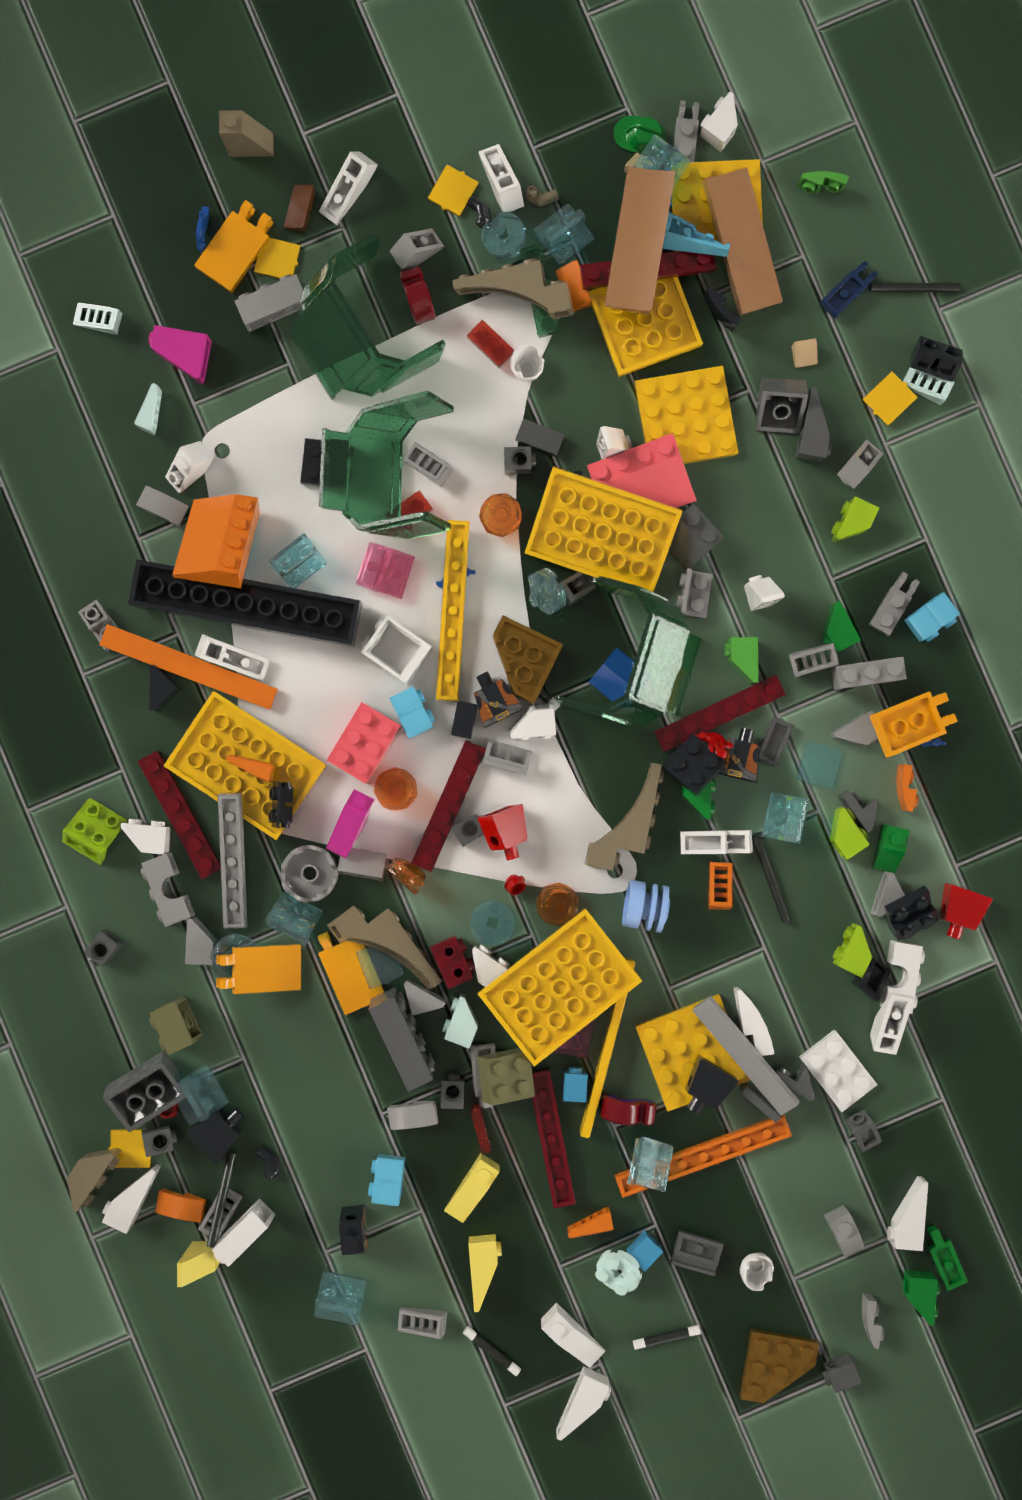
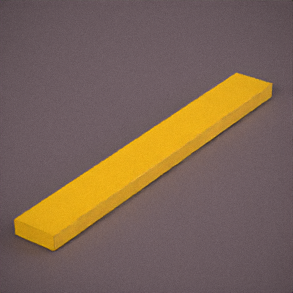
(452, 610)
(603, 1063)

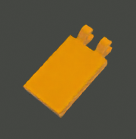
(234, 247)
(911, 723)
(262, 969)
(346, 974)

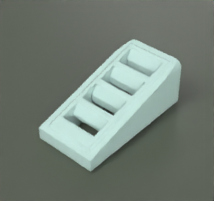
(111, 328)
(923, 391)
(148, 414)

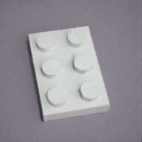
(838, 1070)

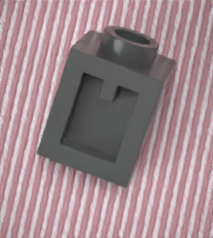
(863, 1130)

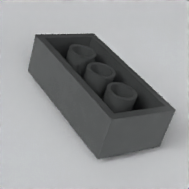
(402, 1039)

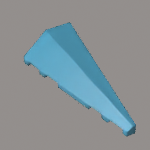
(684, 237)

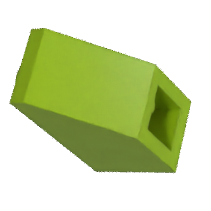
(856, 519)
(845, 834)
(854, 951)

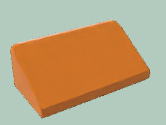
(571, 274)

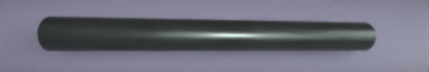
(915, 287)
(771, 879)
(221, 1200)

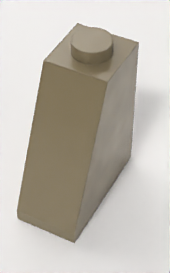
(244, 135)

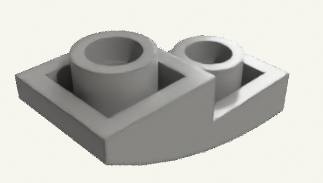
(162, 505)
(96, 619)
(412, 1115)
(872, 1326)

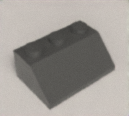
(144, 1091)

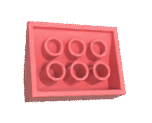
(649, 471)

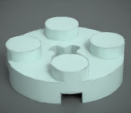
(608, 1274)

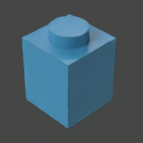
(575, 1084)
(645, 1250)

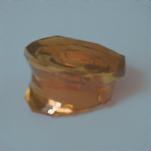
(500, 514)
(395, 789)
(407, 874)
(557, 904)

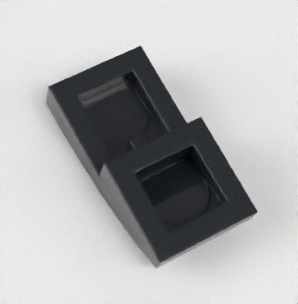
(716, 304)

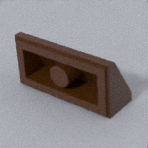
(300, 208)

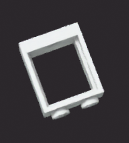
(414, 664)
(243, 1233)

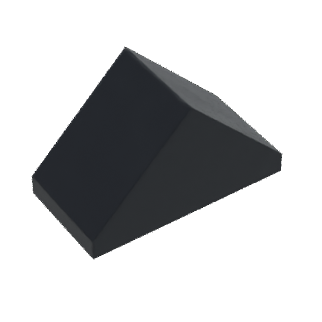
(161, 689)
(873, 979)

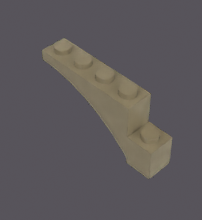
(520, 281)
(633, 829)
(388, 937)

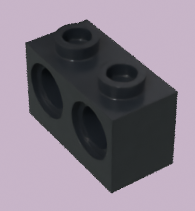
(936, 358)

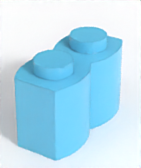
(932, 617)
(411, 712)
(387, 1180)

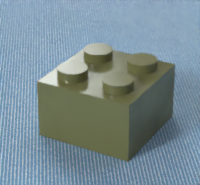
(175, 1025)
(505, 1077)

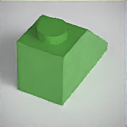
(743, 656)

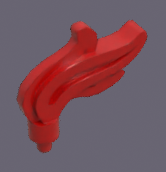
(716, 743)

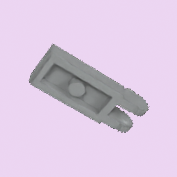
(686, 131)
(893, 606)

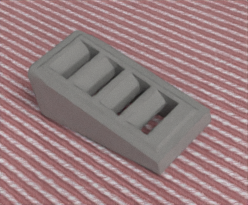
(440, 471)
(816, 667)
(205, 1226)
(430, 1331)

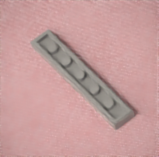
(232, 860)
(745, 1055)

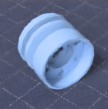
(645, 906)

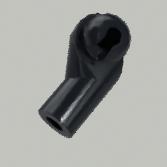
(482, 210)
(271, 1162)

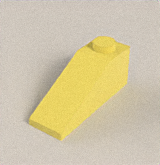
(472, 1187)
(196, 1263)
(483, 1263)

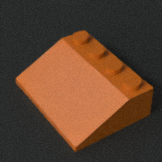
(218, 540)

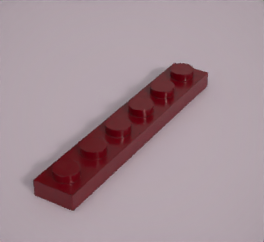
(671, 265)
(720, 713)
(448, 806)
(180, 814)
(552, 1140)

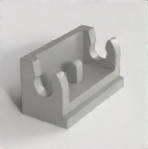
(507, 757)
(363, 864)

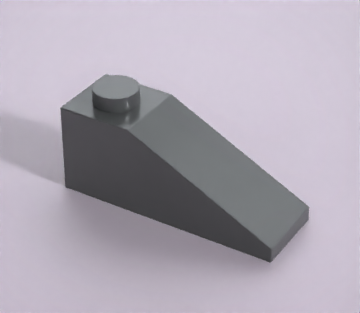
(814, 432)

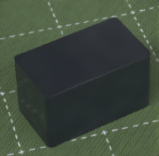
(464, 720)

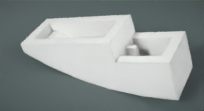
(716, 842)
(752, 1023)

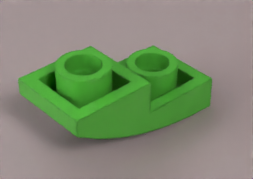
(813, 181)

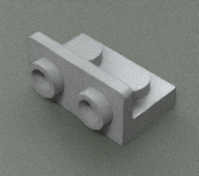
(694, 593)

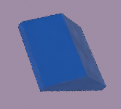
(613, 675)

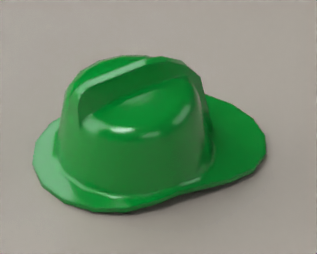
(635, 132)

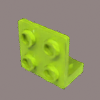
(92, 830)

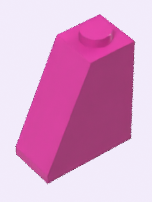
(182, 349)
(350, 823)

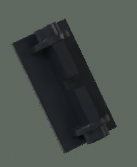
(280, 796)

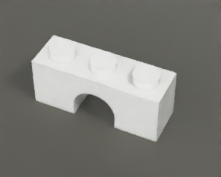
(909, 958)

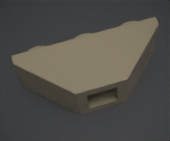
(90, 1174)

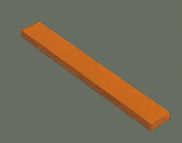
(188, 666)
(716, 1151)

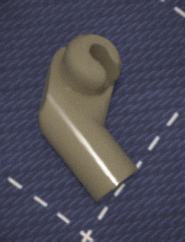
(540, 199)

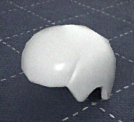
(527, 362)
(756, 1271)

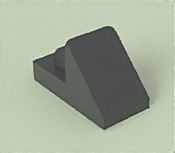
(864, 814)
(799, 1083)

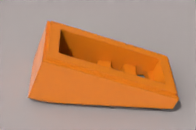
(257, 768)
(728, 895)
(595, 1223)

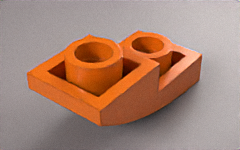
(906, 795)
(178, 1206)

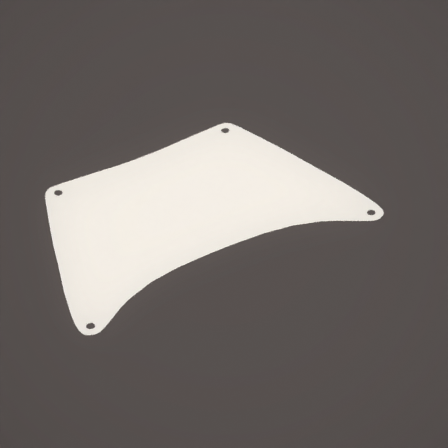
(326, 681)

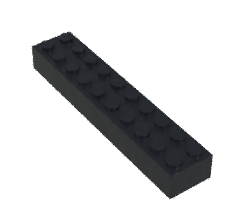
(252, 606)

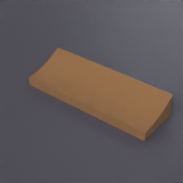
(740, 225)
(639, 240)

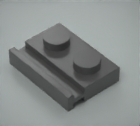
(696, 1252)

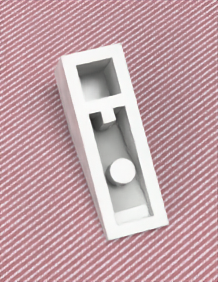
(502, 179)
(348, 186)
(612, 441)
(762, 592)
(232, 657)
(890, 1023)
(126, 1206)
(909, 1219)
(571, 1335)
(584, 1401)

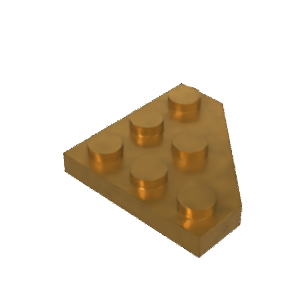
(525, 657)
(774, 1363)

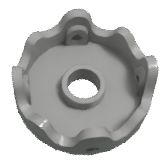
(293, 875)

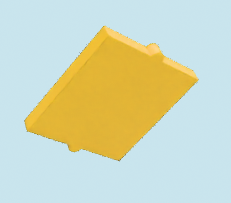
(453, 190)
(277, 259)
(890, 398)
(132, 1148)

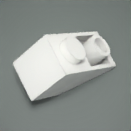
(722, 124)
(188, 465)
(535, 722)
(148, 838)
(487, 966)

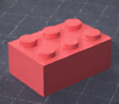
(364, 743)

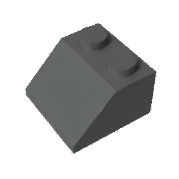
(781, 405)
(693, 537)

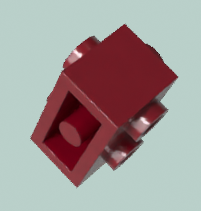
(449, 962)

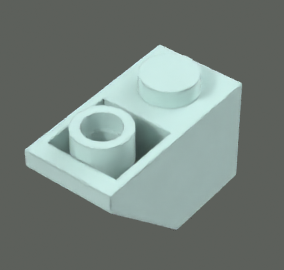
(463, 1023)

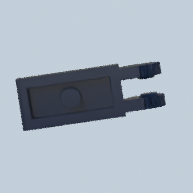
(847, 291)

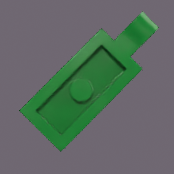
(945, 1260)

